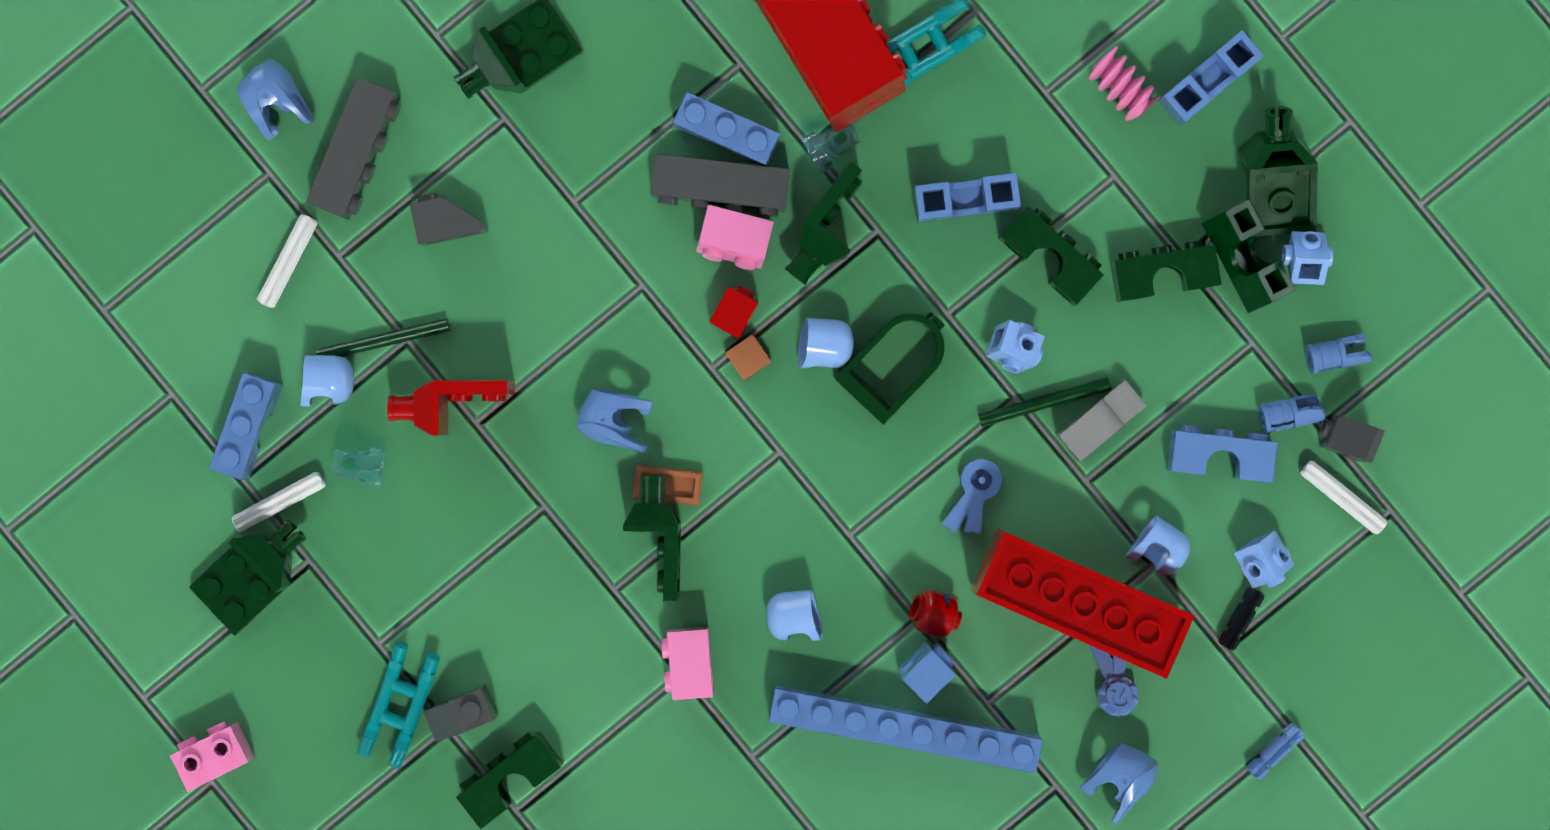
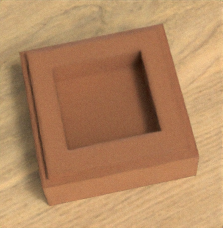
(748, 357)

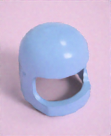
(824, 343)
(327, 377)
(1162, 546)
(794, 614)

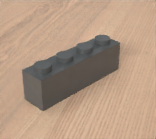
(353, 149)
(720, 183)

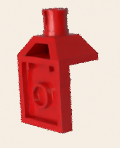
(430, 402)

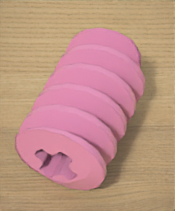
(1122, 85)

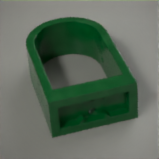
(865, 394)

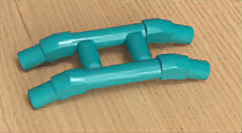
(944, 49)
(381, 715)

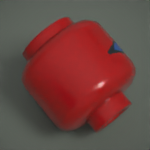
(935, 613)

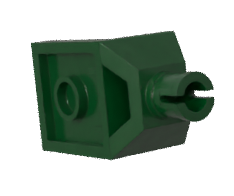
(519, 51)
(1281, 176)
(817, 244)
(656, 515)
(248, 576)

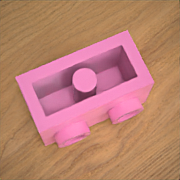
(734, 238)
(689, 663)
(212, 756)

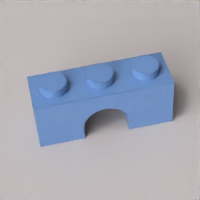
(1211, 78)
(726, 129)
(967, 198)
(240, 435)
(1252, 457)
(927, 670)

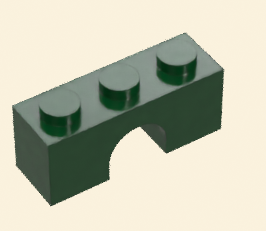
(1195, 265)
(1076, 272)
(1254, 279)
(484, 796)

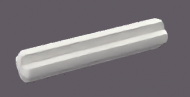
(287, 261)
(1343, 497)
(278, 501)

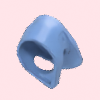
(269, 85)
(602, 421)
(1127, 769)

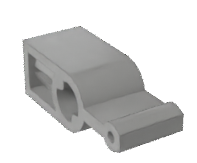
(1101, 421)

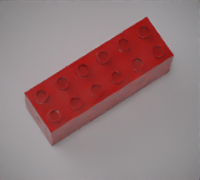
(838, 55)
(1082, 603)

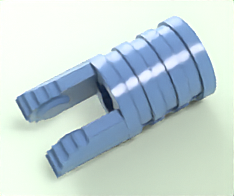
(1332, 354)
(1290, 413)

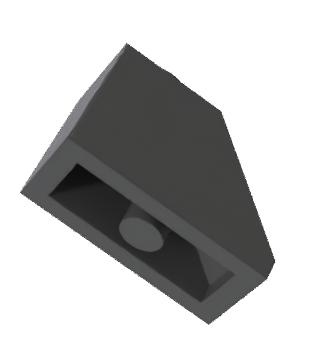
(442, 221)
(1350, 438)
(461, 713)

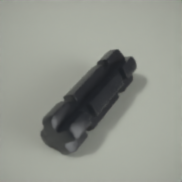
(1241, 618)

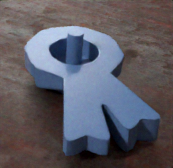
(980, 482)
(1116, 693)

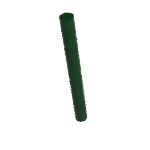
(386, 339)
(1044, 402)

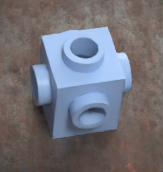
(1307, 257)
(1015, 346)
(1264, 560)

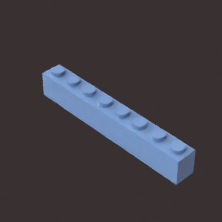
(905, 728)

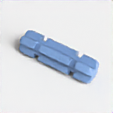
(1275, 751)

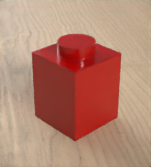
(734, 311)

